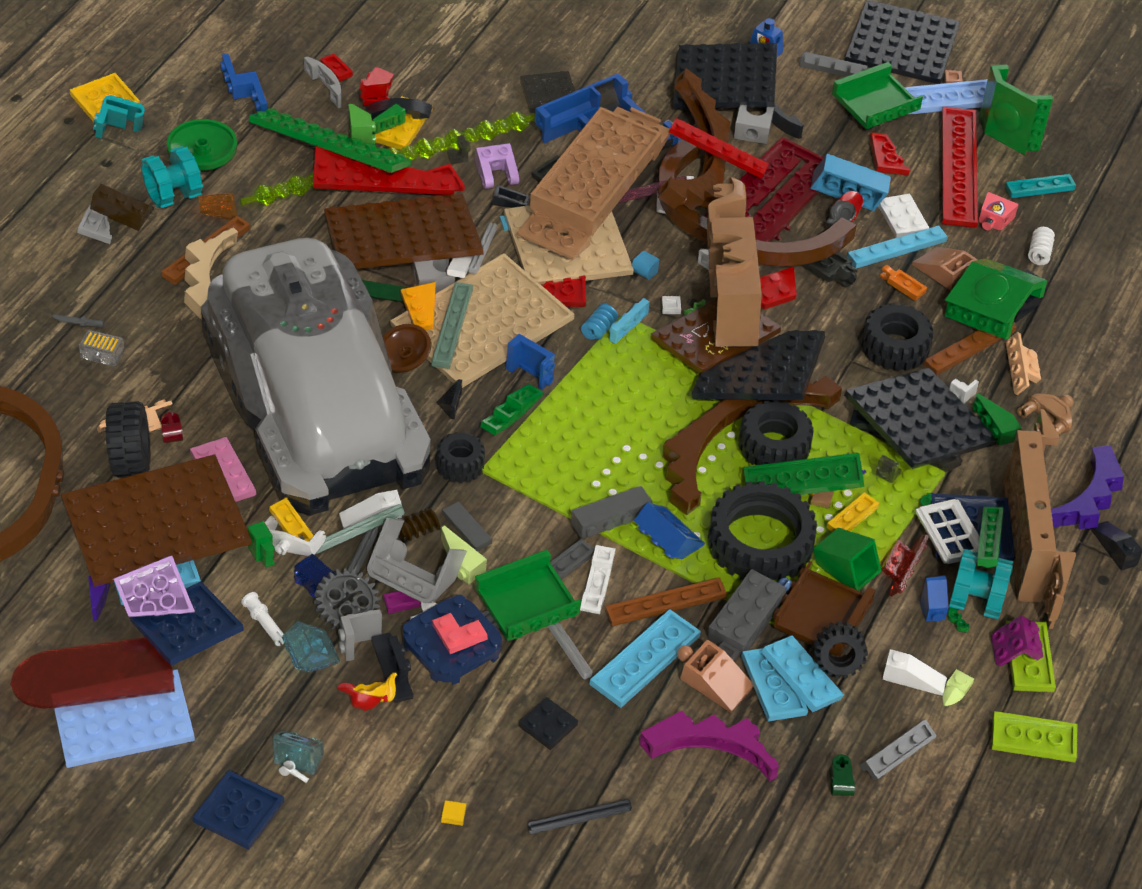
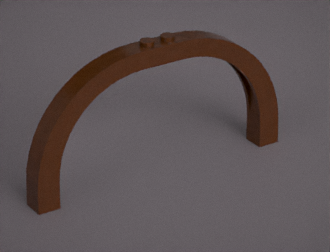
(768, 253)
(36, 516)

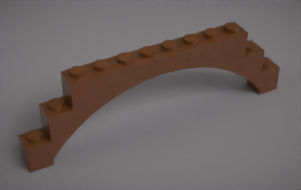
(698, 190)
(689, 444)

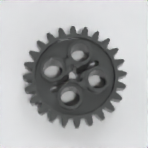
(335, 585)

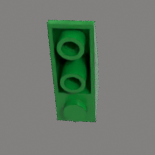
(996, 419)

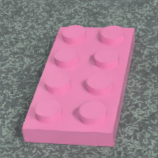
(235, 474)

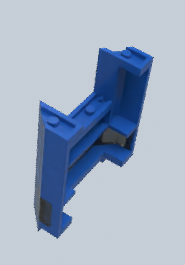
(577, 108)

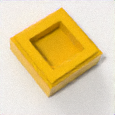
(453, 813)

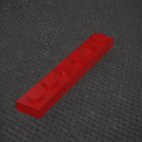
(718, 148)

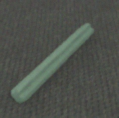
(361, 527)

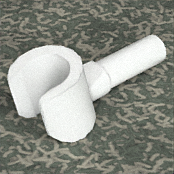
(291, 769)

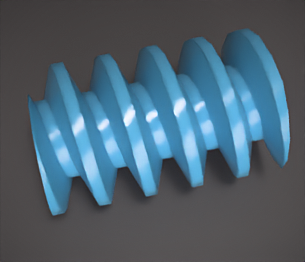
(599, 322)

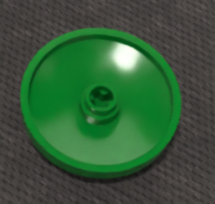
(208, 141)

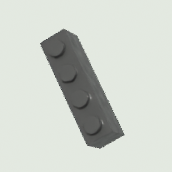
(609, 512)

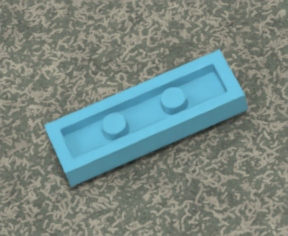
(629, 320)

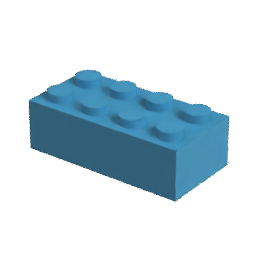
(840, 176)

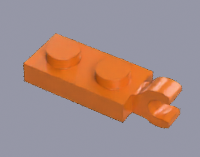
(903, 282)

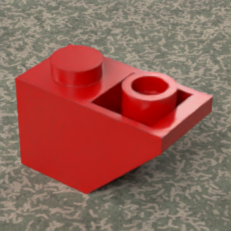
(376, 84)

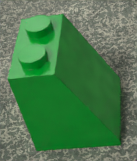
(848, 558)

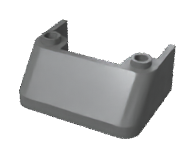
(390, 568)

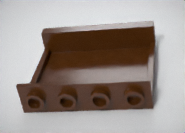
(816, 603)

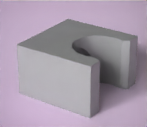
(753, 127)
(432, 271)

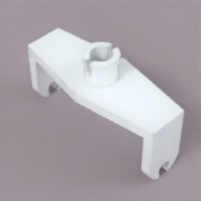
(288, 543)

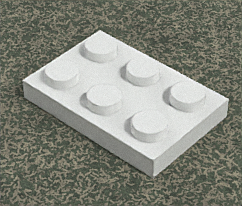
(902, 215)

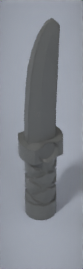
(81, 321)

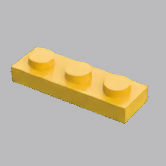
(854, 513)

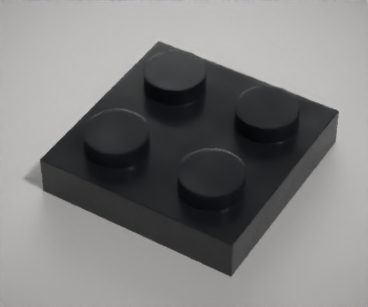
(548, 723)

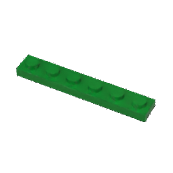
(990, 537)

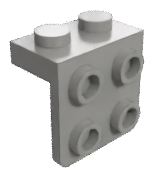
(356, 629)

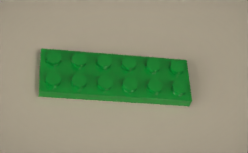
(811, 474)

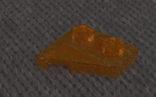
(218, 205)

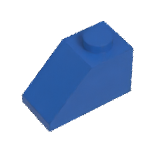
(934, 599)

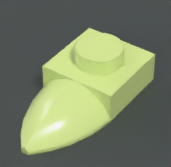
(956, 687)

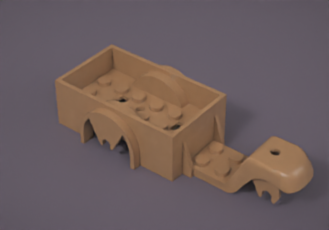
(733, 267)

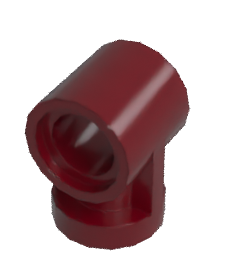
(171, 427)

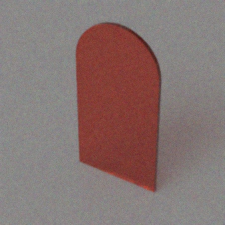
(92, 674)

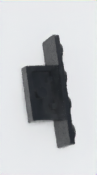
(392, 660)

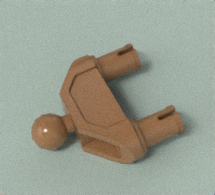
(1056, 409)

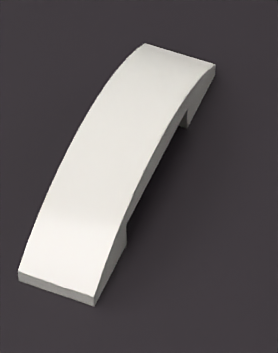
(598, 579)

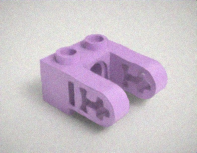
(496, 158)

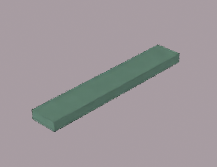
(452, 325)

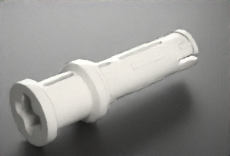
(259, 613)

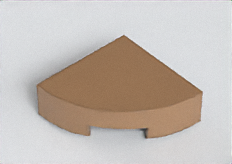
(822, 499)

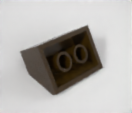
(120, 207)

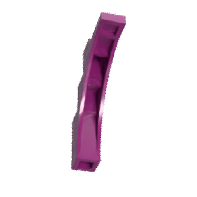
(680, 733)

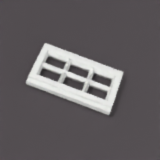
(939, 543)

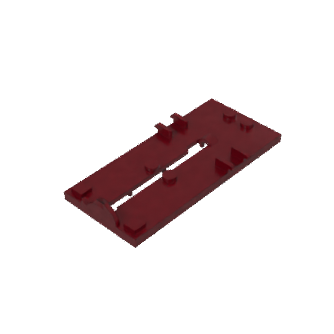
(790, 198)

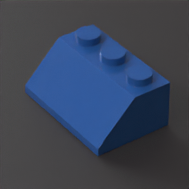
(667, 531)

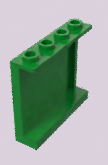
(875, 96)
(526, 595)

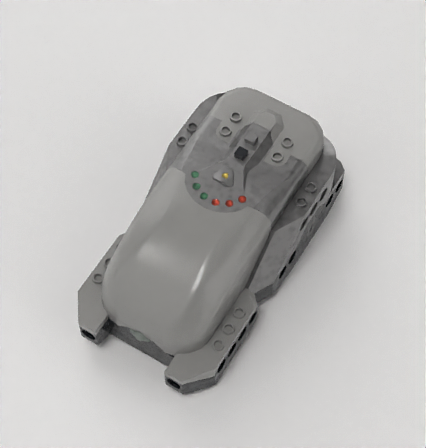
(312, 374)

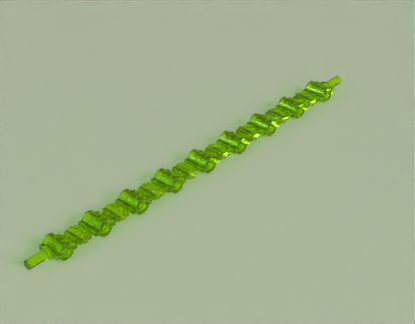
(424, 148)

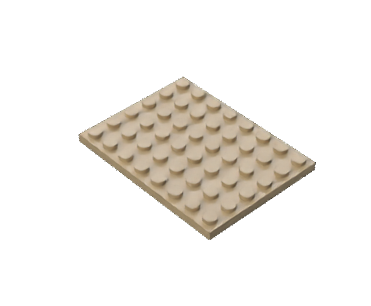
(500, 308)

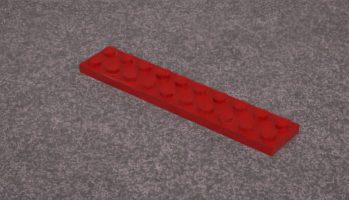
(959, 167)

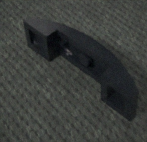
(412, 106)
(789, 125)

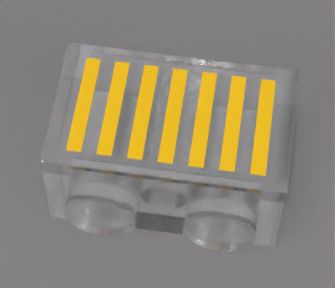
(101, 348)

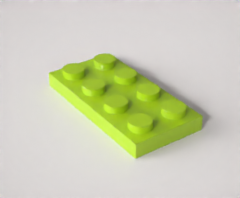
(1033, 674)
(1034, 736)

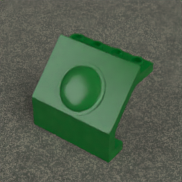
(1012, 114)
(991, 296)

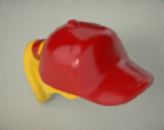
(369, 696)

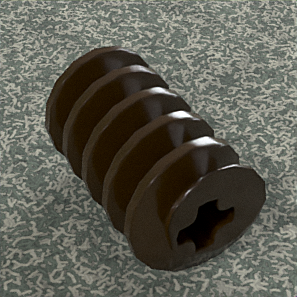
(418, 522)

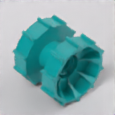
(181, 174)
(981, 584)

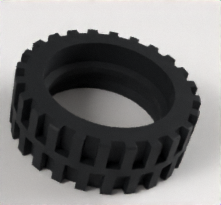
(770, 502)

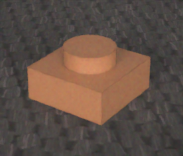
(952, 76)

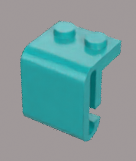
(116, 112)

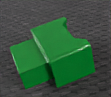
(261, 543)

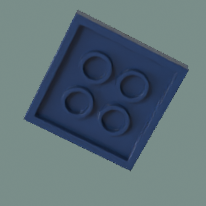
(238, 809)

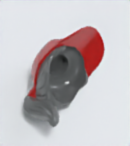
(846, 207)

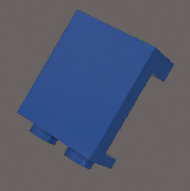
(531, 358)

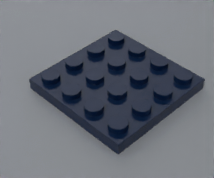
(974, 509)
(189, 633)

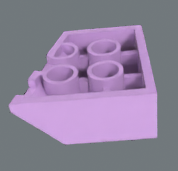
(154, 590)

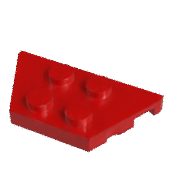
(778, 288)

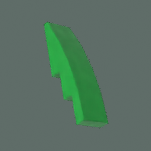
(513, 409)

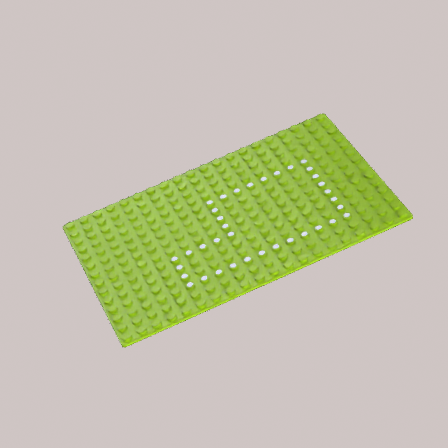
(608, 432)

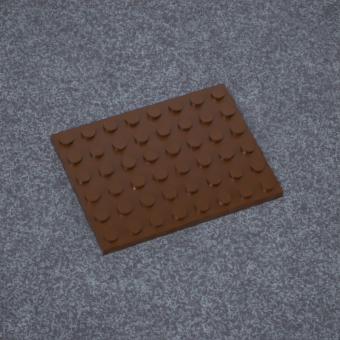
(404, 231)
(155, 515)

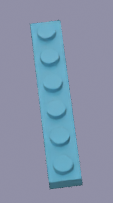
(897, 246)

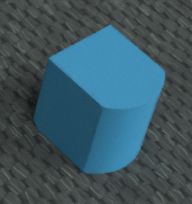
(645, 265)

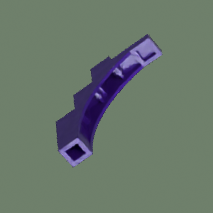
(1097, 496)

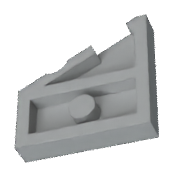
(95, 226)

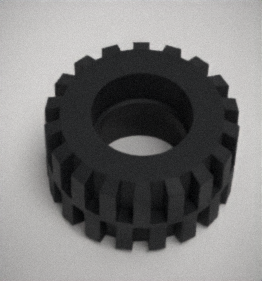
(460, 468)
(847, 663)

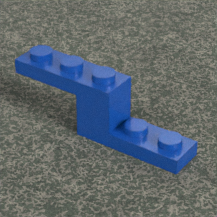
(243, 84)

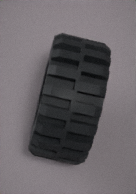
(892, 352)
(780, 419)
(127, 438)

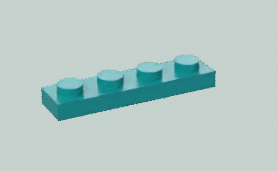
(1040, 186)

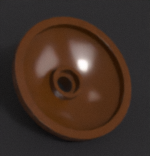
(407, 340)

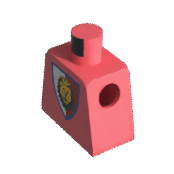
(997, 212)

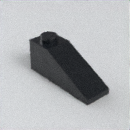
(1118, 544)

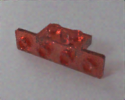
(901, 561)

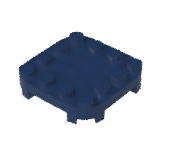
(429, 649)

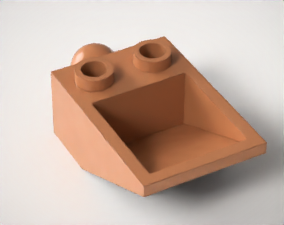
(944, 265)
(719, 679)

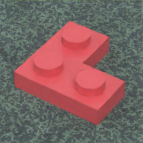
(456, 637)

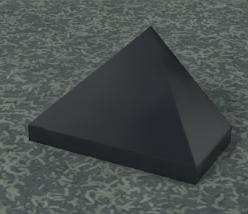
(450, 400)

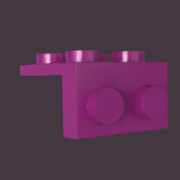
(1015, 639)

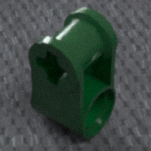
(841, 776)

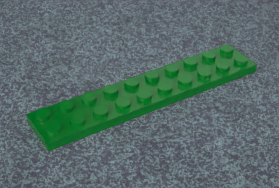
(329, 140)

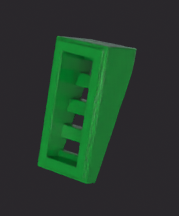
(390, 118)

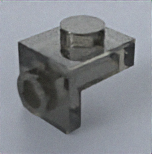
(461, 153)
(888, 469)

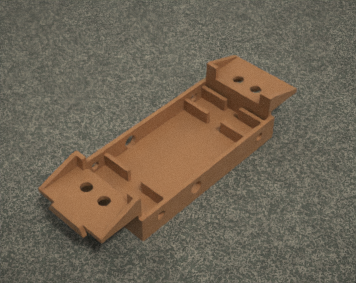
(592, 178)
(1037, 566)

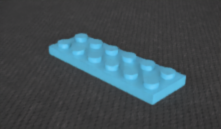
(644, 658)

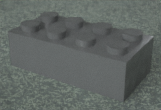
(747, 612)

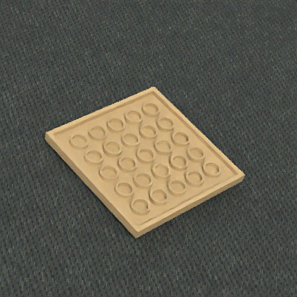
(602, 259)

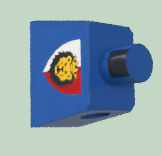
(767, 32)

